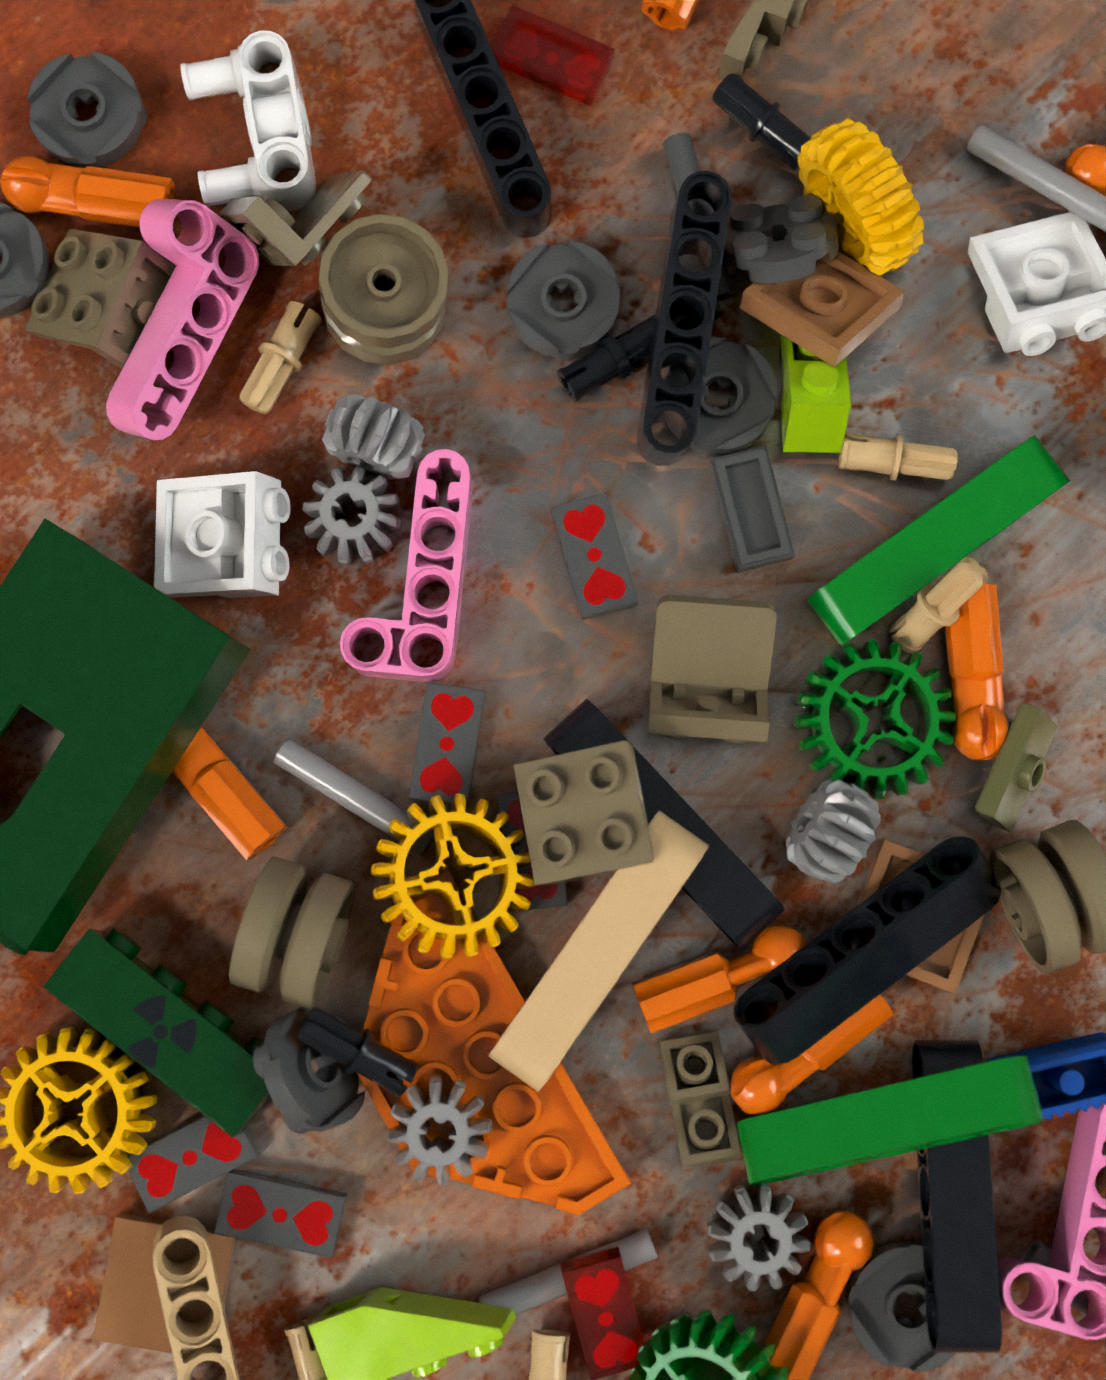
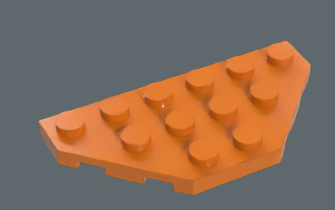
(448, 1022)

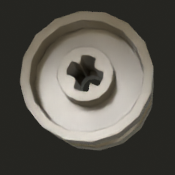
(383, 288)
(1054, 894)
(292, 932)

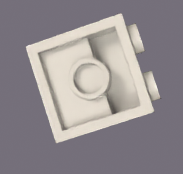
(1042, 282)
(220, 535)

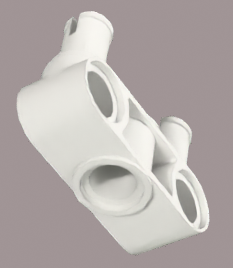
(273, 117)

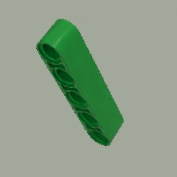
(937, 540)
(890, 1120)

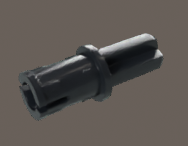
(760, 119)
(357, 1051)

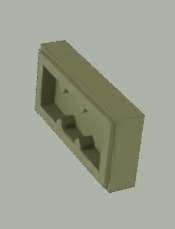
(1017, 768)

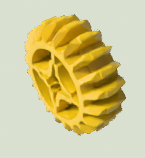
(864, 194)
(448, 847)
(91, 1128)

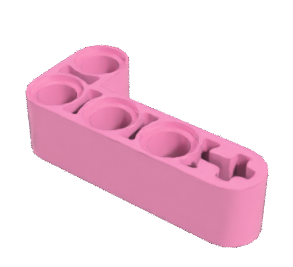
(172, 322)
(424, 568)
(1069, 1267)

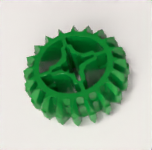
(902, 677)
(705, 1351)

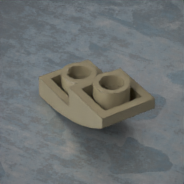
(761, 24)
(700, 1100)

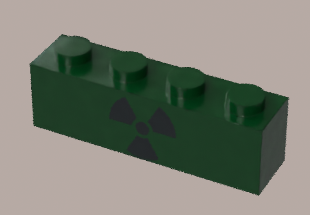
(162, 1027)

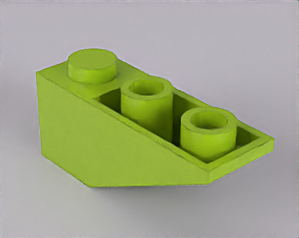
(812, 401)
(402, 1332)

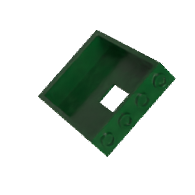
(129, 690)

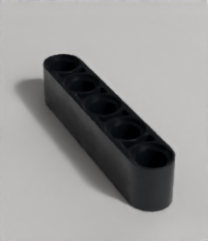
(487, 127)
(689, 292)
(720, 881)
(867, 950)
(957, 1224)

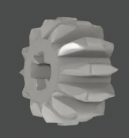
(373, 436)
(366, 498)
(833, 831)
(438, 1152)
(774, 1254)

